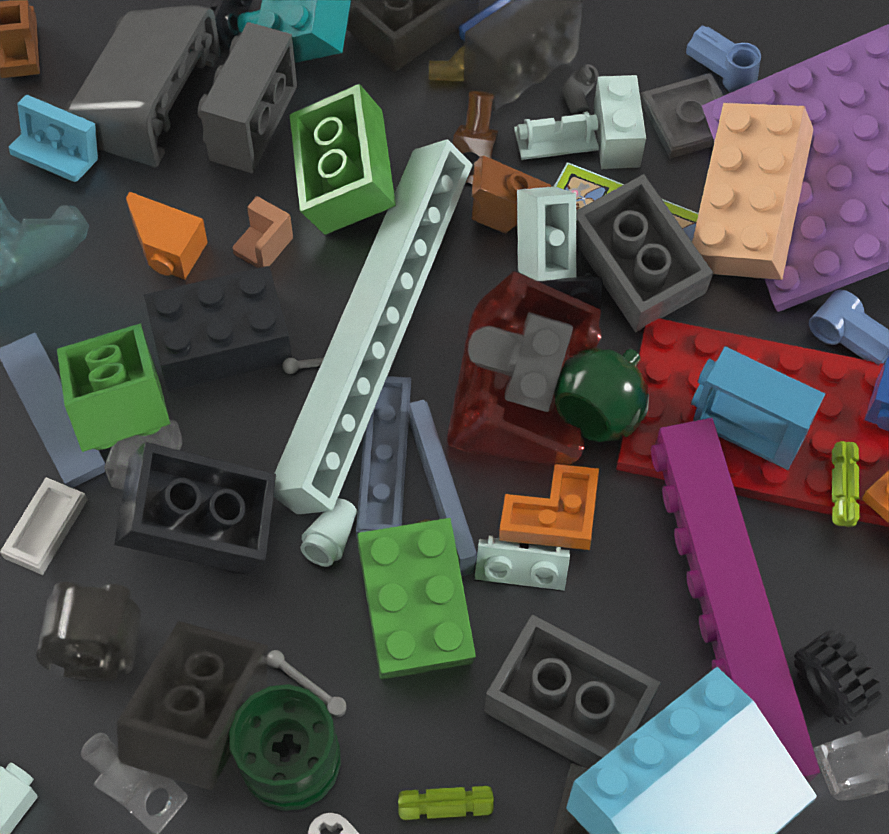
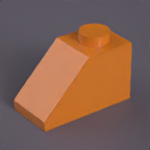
(167, 235)

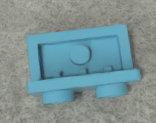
(54, 139)

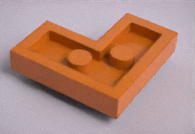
(557, 521)

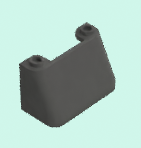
(142, 77)

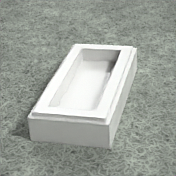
(43, 526)

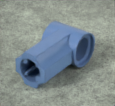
(734, 62)
(844, 322)

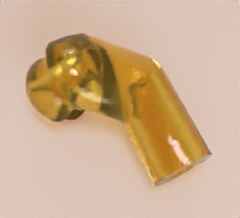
(448, 70)

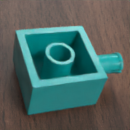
(315, 25)

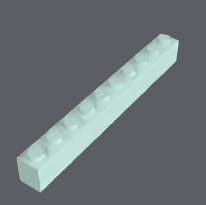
(370, 331)

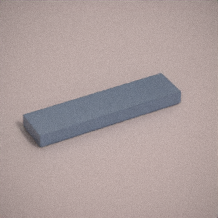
(44, 402)
(385, 458)
(441, 482)

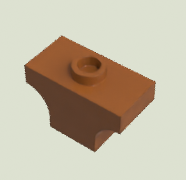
(18, 39)
(496, 193)

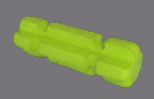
(845, 484)
(445, 802)

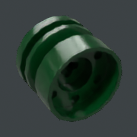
(266, 730)

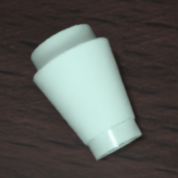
(328, 534)

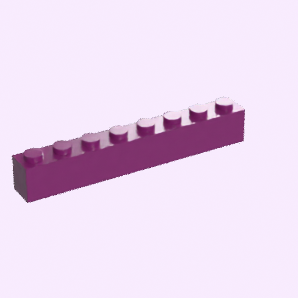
(728, 580)

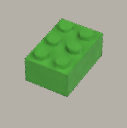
(341, 160)
(111, 388)
(415, 598)

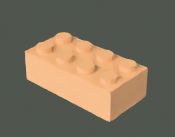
(753, 189)

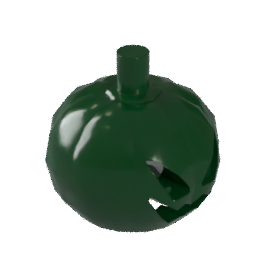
(602, 393)

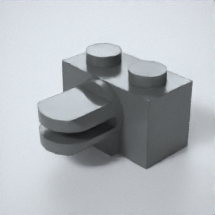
(528, 358)

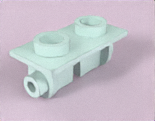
(555, 138)
(533, 567)

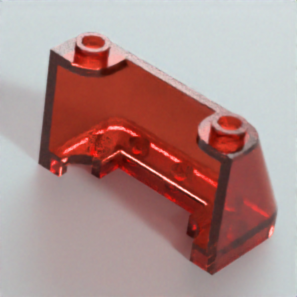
(503, 429)

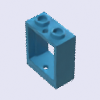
(756, 406)

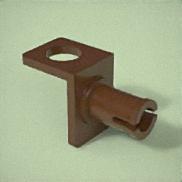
(476, 135)

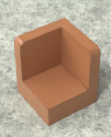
(267, 235)

